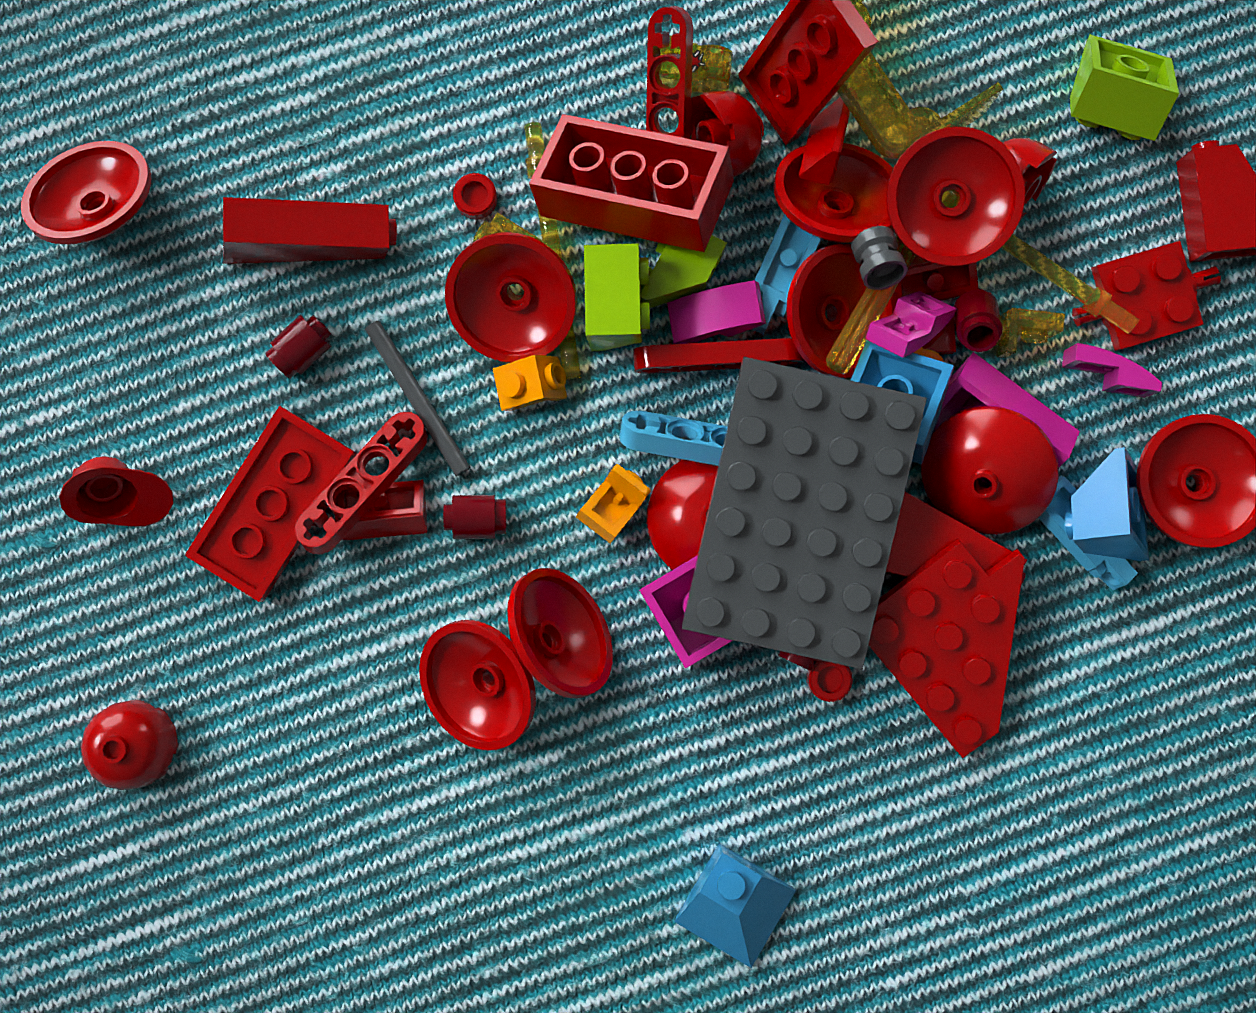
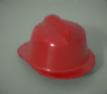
(113, 494)

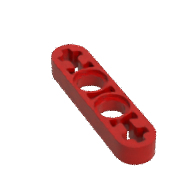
(658, 94)
(713, 355)
(356, 478)

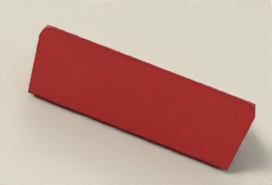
(825, 143)
(938, 280)
(396, 513)

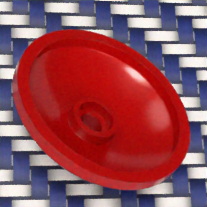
(986, 189)
(86, 193)
(845, 206)
(830, 282)
(493, 316)
(993, 446)
(1221, 462)
(679, 511)
(559, 633)
(477, 685)

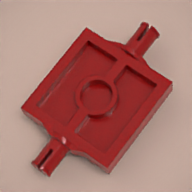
(1154, 289)

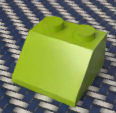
(1123, 89)
(614, 295)

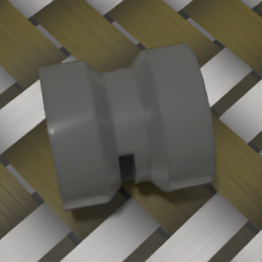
(878, 258)

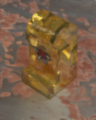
(709, 68)

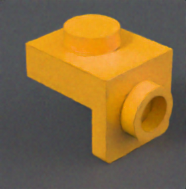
(530, 382)
(614, 503)

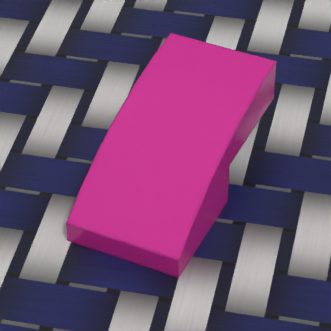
(716, 311)
(912, 325)
(1119, 373)

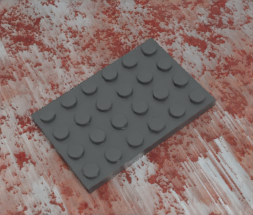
(803, 512)

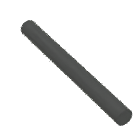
(417, 398)

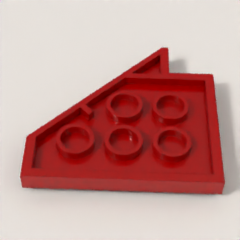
(951, 640)

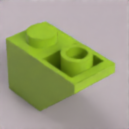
(681, 272)

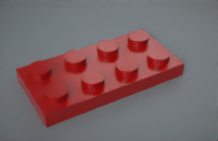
(805, 61)
(255, 520)

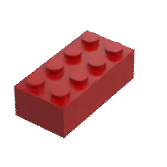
(633, 182)

